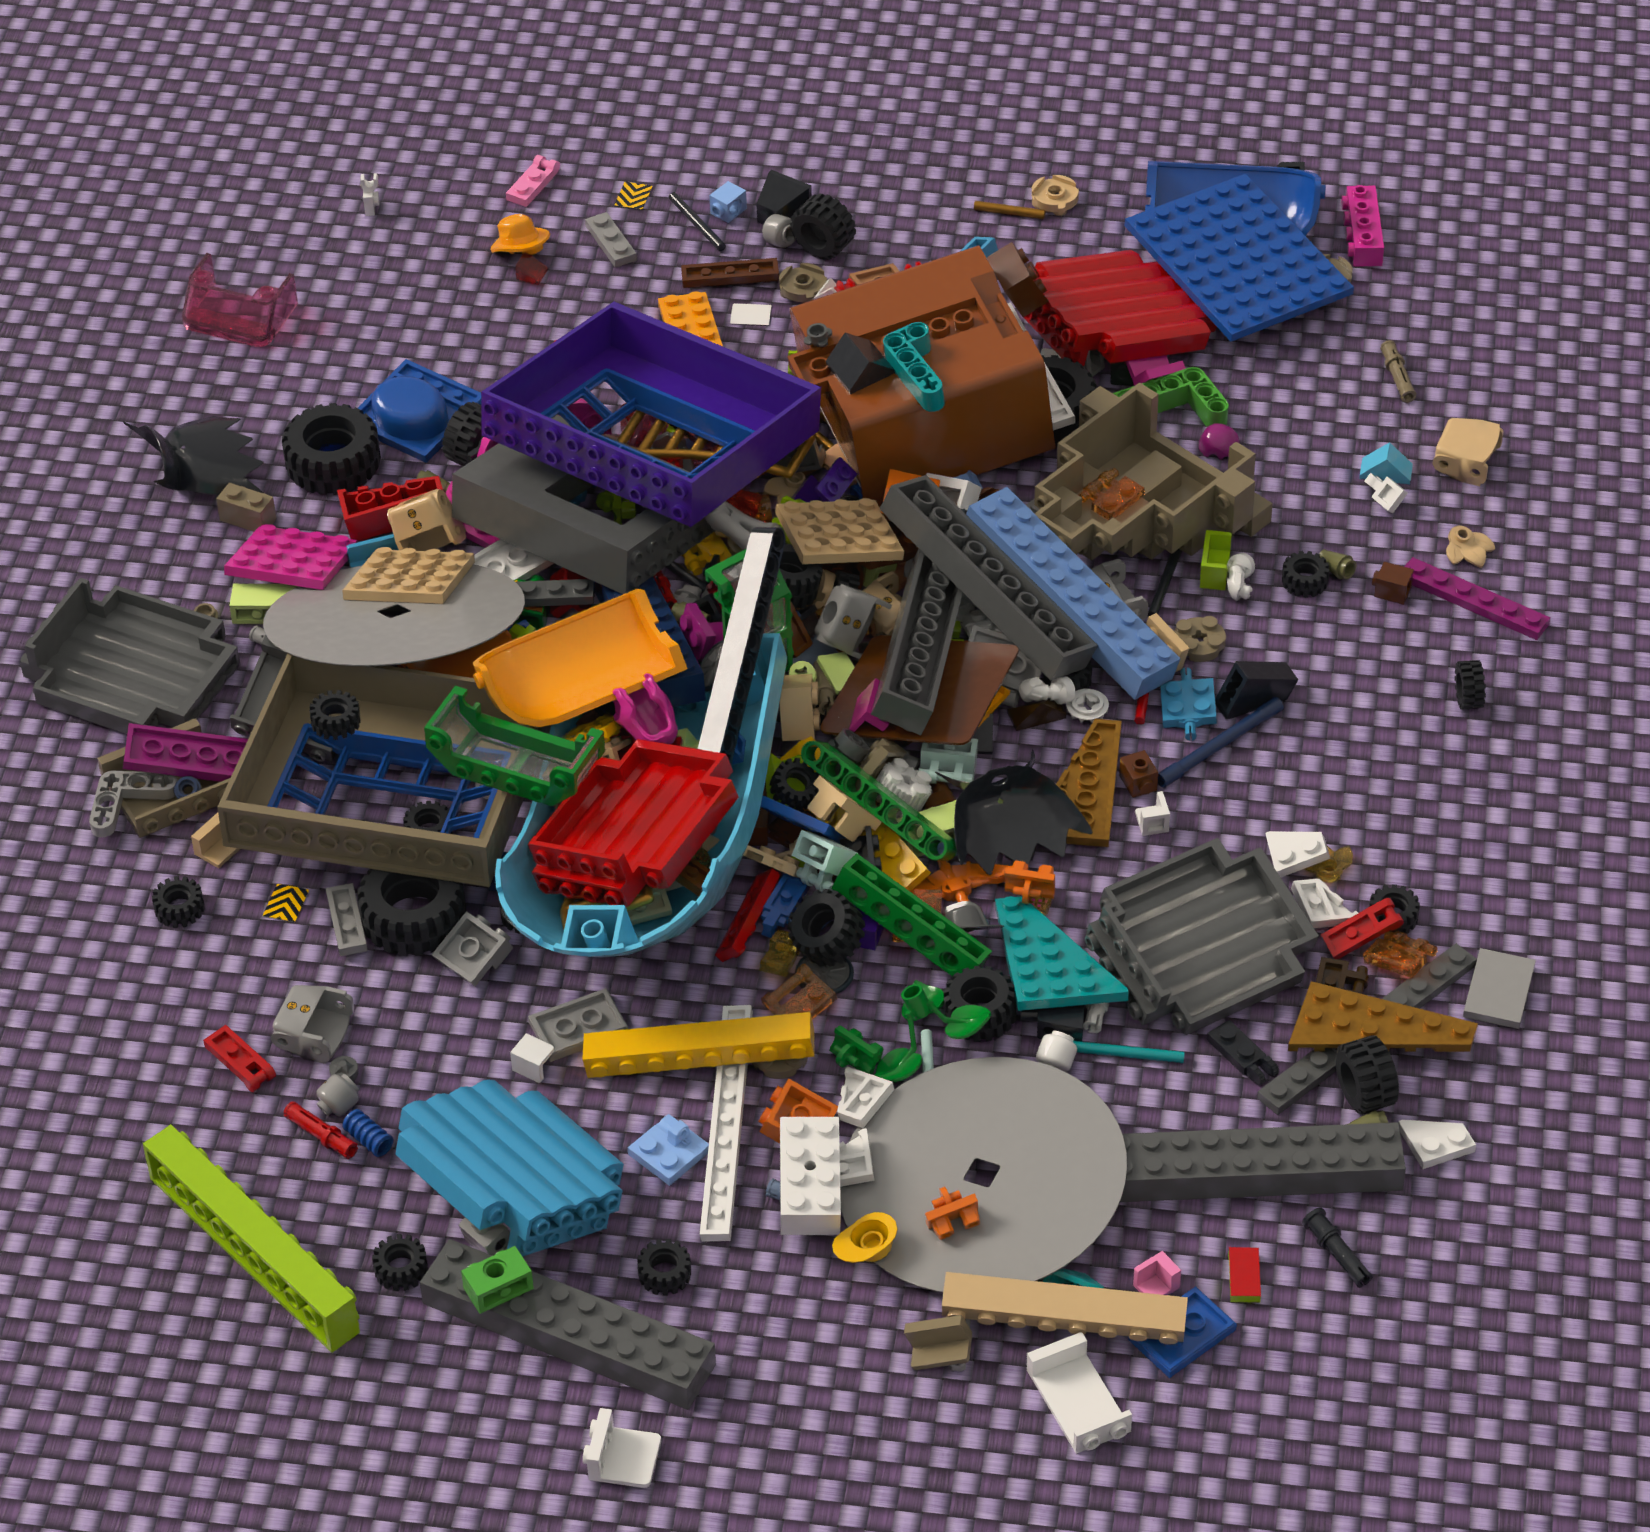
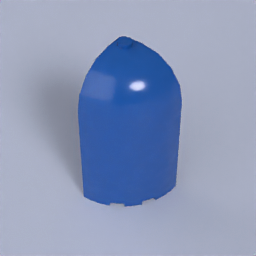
(1290, 189)

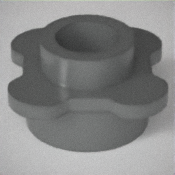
(817, 335)

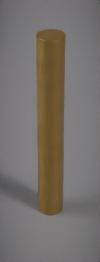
(1009, 209)

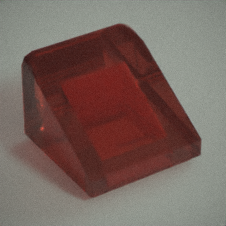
(530, 269)

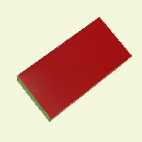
(1244, 1274)

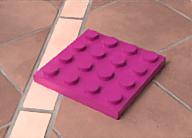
(290, 557)

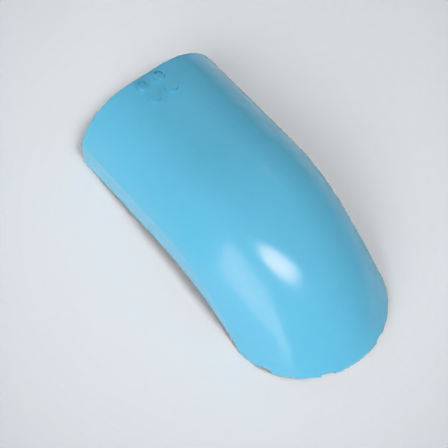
(607, 928)

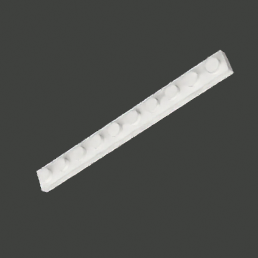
(724, 1143)

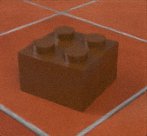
(1018, 278)

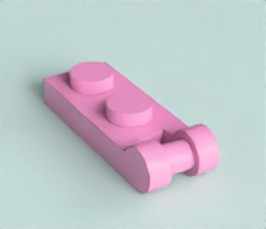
(533, 181)

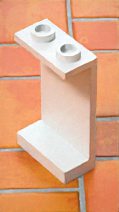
(1077, 1394)

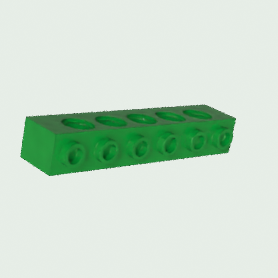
(909, 917)

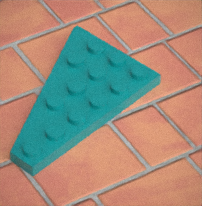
(1048, 964)

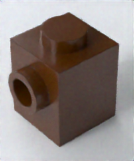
(1393, 582)
(1138, 774)

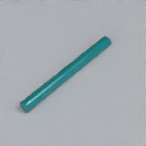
(1130, 1052)

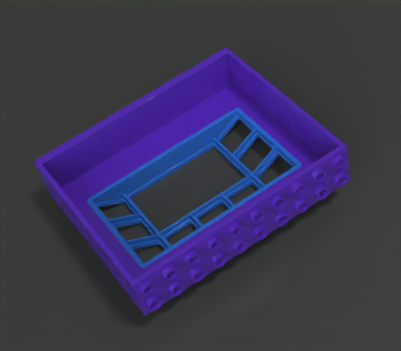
(668, 375)

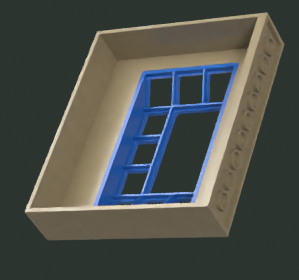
(393, 715)

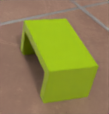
(1215, 560)

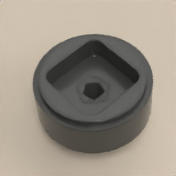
(344, 1065)

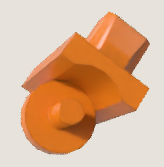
(1030, 883)
(949, 1208)

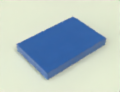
(800, 819)
(1204, 1328)

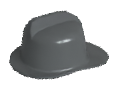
(968, 916)

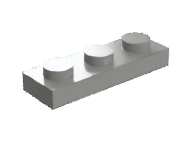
(610, 239)
(346, 919)

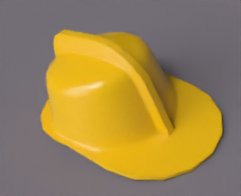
(866, 1239)

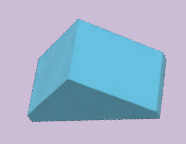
(1387, 463)

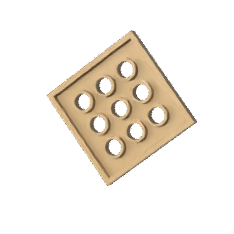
(839, 531)
(409, 576)

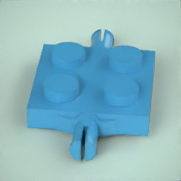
(1188, 703)

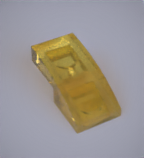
(780, 955)

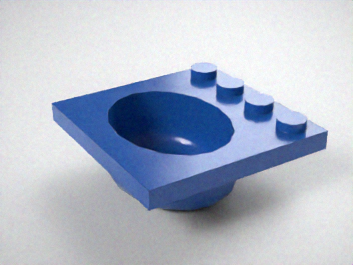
(415, 407)

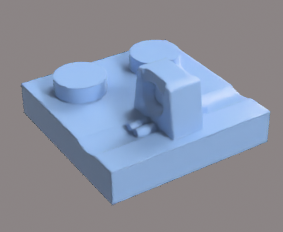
(668, 1149)

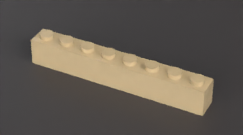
(1065, 1307)

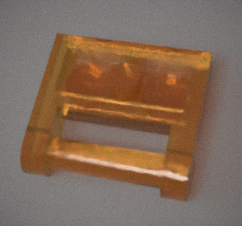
(812, 998)

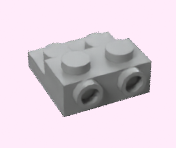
(473, 948)

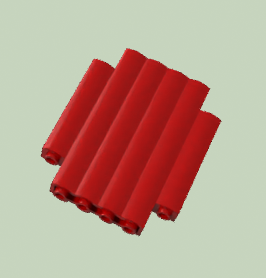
(1116, 307)
(633, 823)

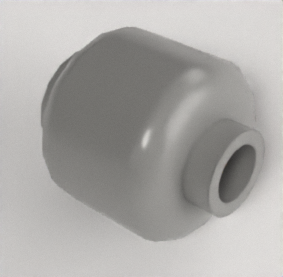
(778, 231)
(337, 1095)

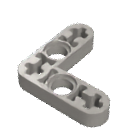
(121, 789)

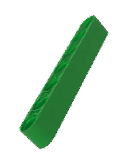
(890, 803)

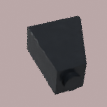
(1252, 685)

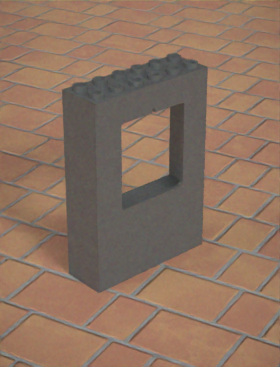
(532, 509)

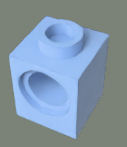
(728, 202)

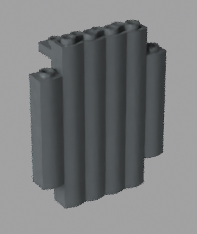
(127, 659)
(1201, 936)

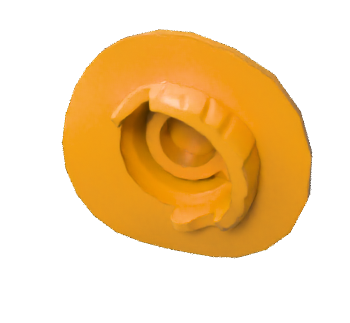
(519, 235)

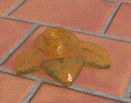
(1332, 869)

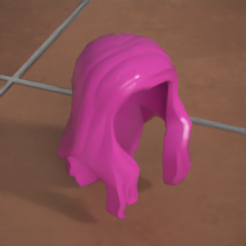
(646, 712)

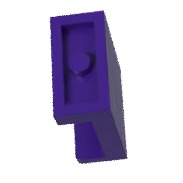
(830, 486)

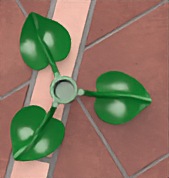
(918, 1003)

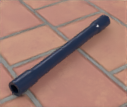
(1261, 714)

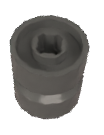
(851, 746)

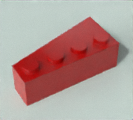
(367, 508)

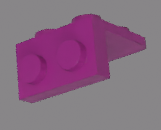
(698, 632)

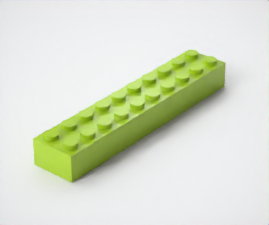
(252, 1238)

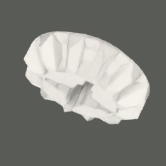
(1094, 699)

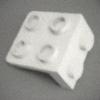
(620, 1453)

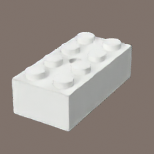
(810, 1176)

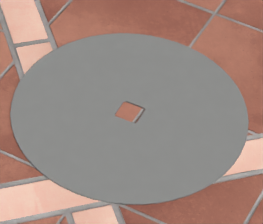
(354, 633)
(1054, 1183)

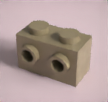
(245, 507)

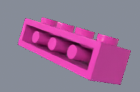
(1363, 225)

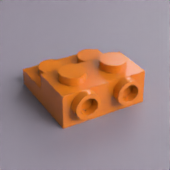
(793, 1101)

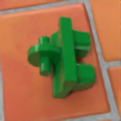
(853, 1051)

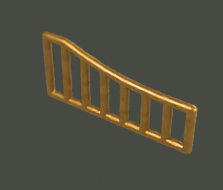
(696, 451)

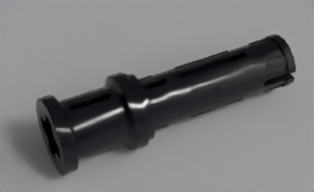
(1330, 1238)

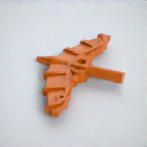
(958, 880)

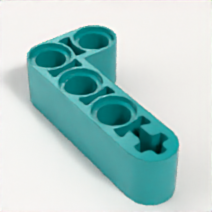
(904, 353)

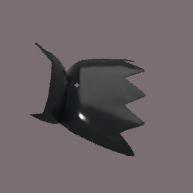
(208, 457)
(1030, 814)

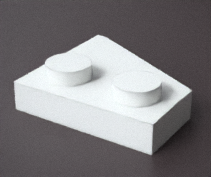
(1296, 850)
(1319, 903)
(862, 1096)
(1436, 1141)
(856, 1160)

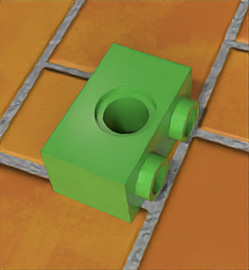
(512, 1279)

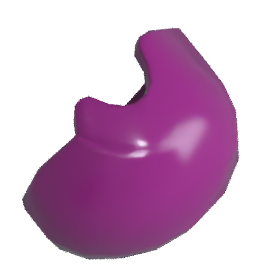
(1217, 440)

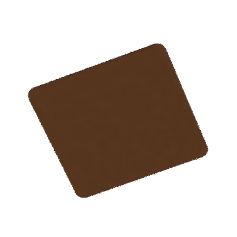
(964, 695)

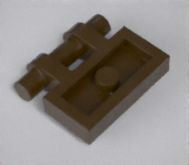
(1336, 974)

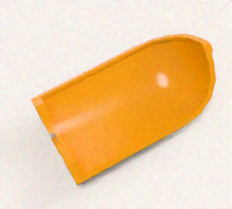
(578, 662)

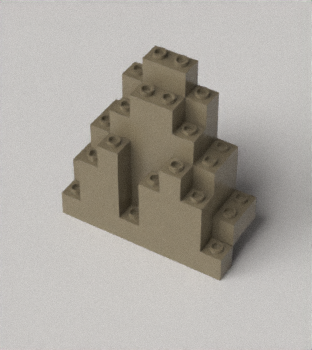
(1180, 494)

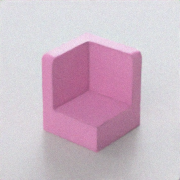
(1157, 1275)

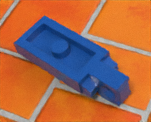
(781, 903)

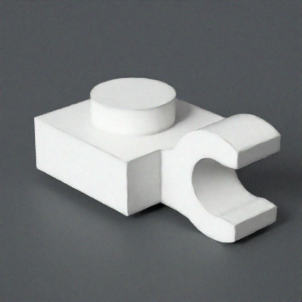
(370, 197)
(1387, 492)

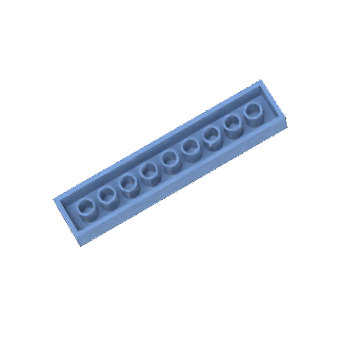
(1125, 643)

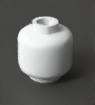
(1057, 1050)

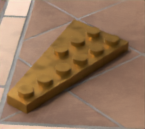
(1092, 781)
(1341, 1016)

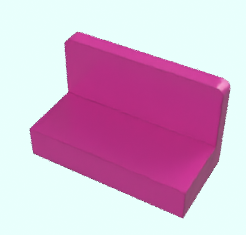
(1152, 368)
(864, 708)

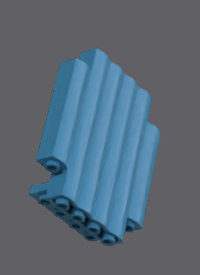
(511, 1164)

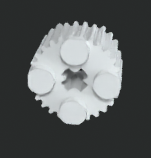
(906, 783)

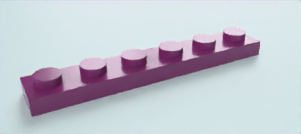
(1478, 599)

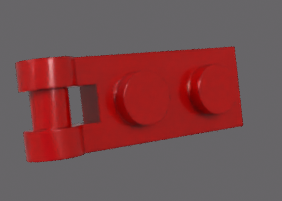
(1362, 928)
(239, 1057)

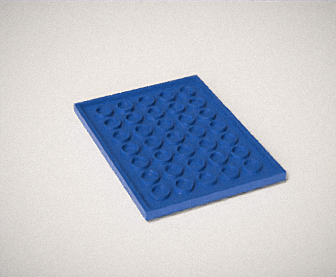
(1238, 257)

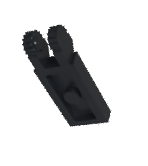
(1242, 1052)

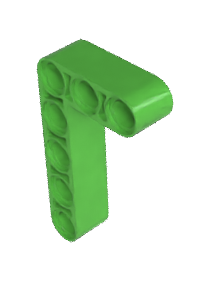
(1189, 387)

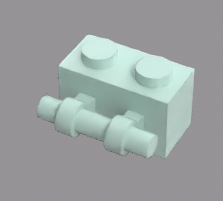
(949, 760)
(820, 854)

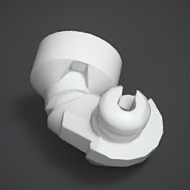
(1239, 567)
(1060, 690)

